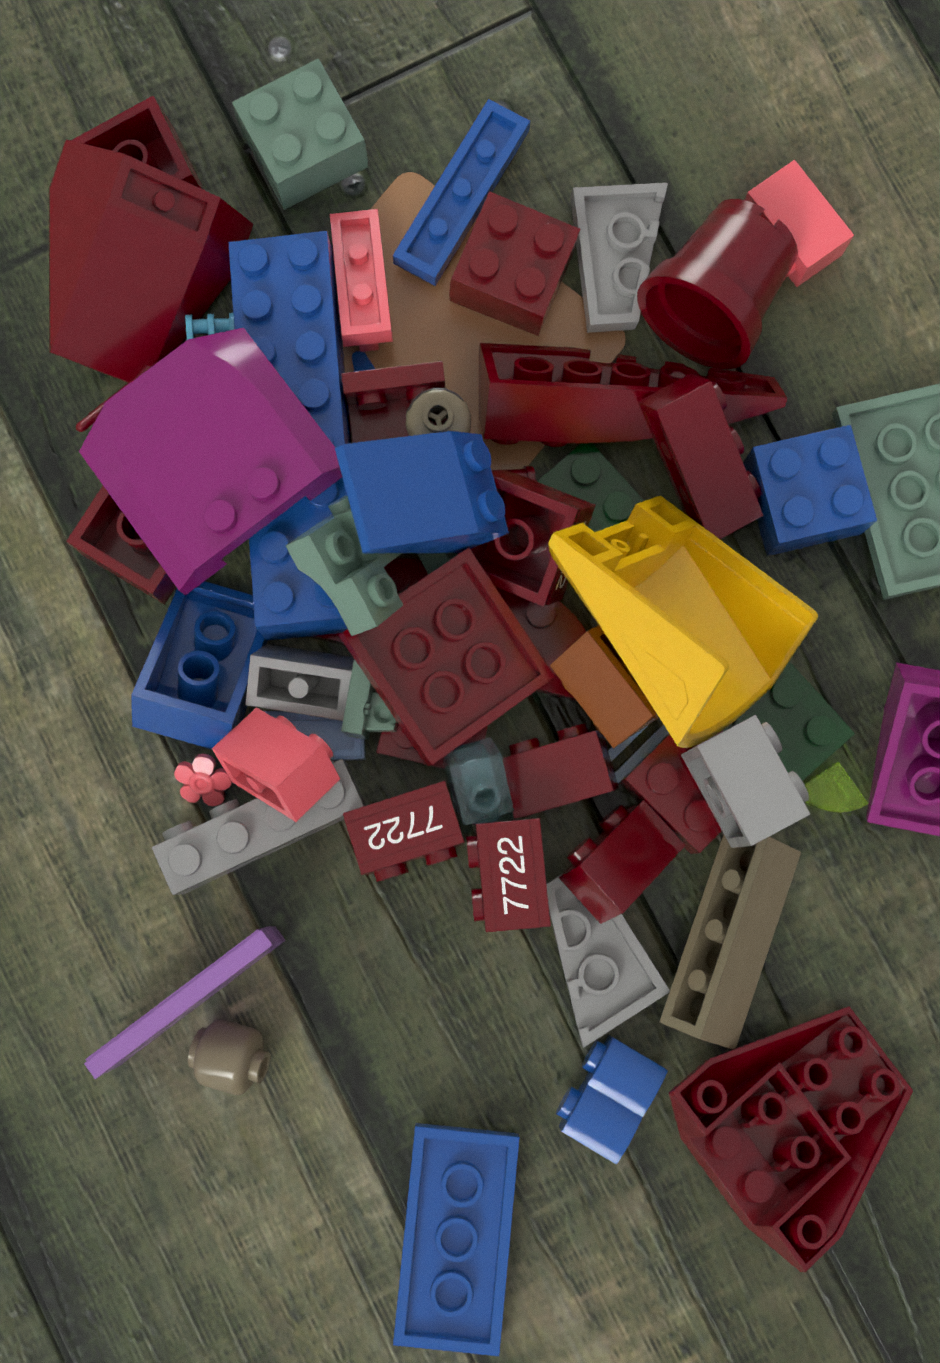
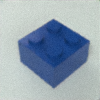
(810, 490)

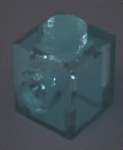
(478, 782)

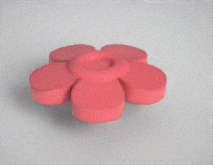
(201, 780)

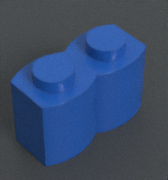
(611, 1098)

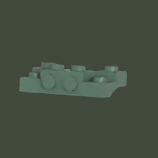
(352, 580)

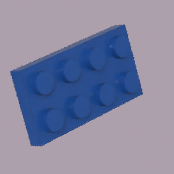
(456, 1239)

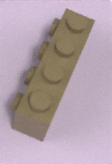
(730, 940)

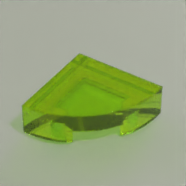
(834, 791)

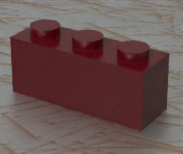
(702, 454)

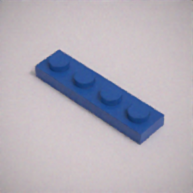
(461, 192)

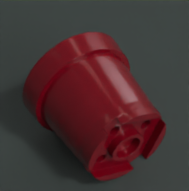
(719, 285)

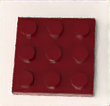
(449, 658)

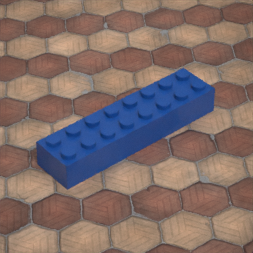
(291, 311)

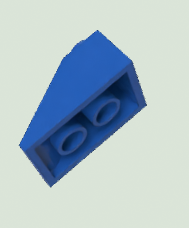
(422, 493)
(198, 667)

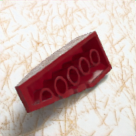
(565, 398)

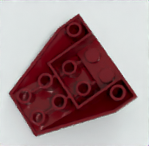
(130, 258)
(794, 1128)

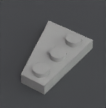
(615, 249)
(602, 965)

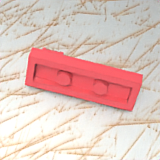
(360, 279)

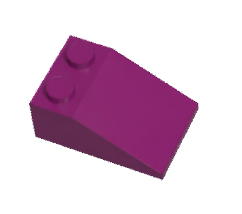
(908, 754)

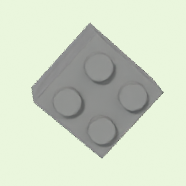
(747, 782)

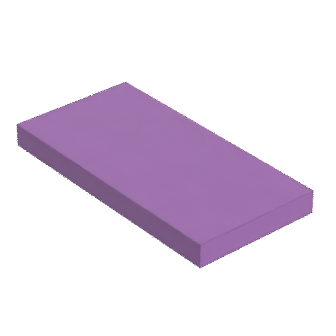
(184, 1001)

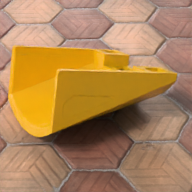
(684, 615)

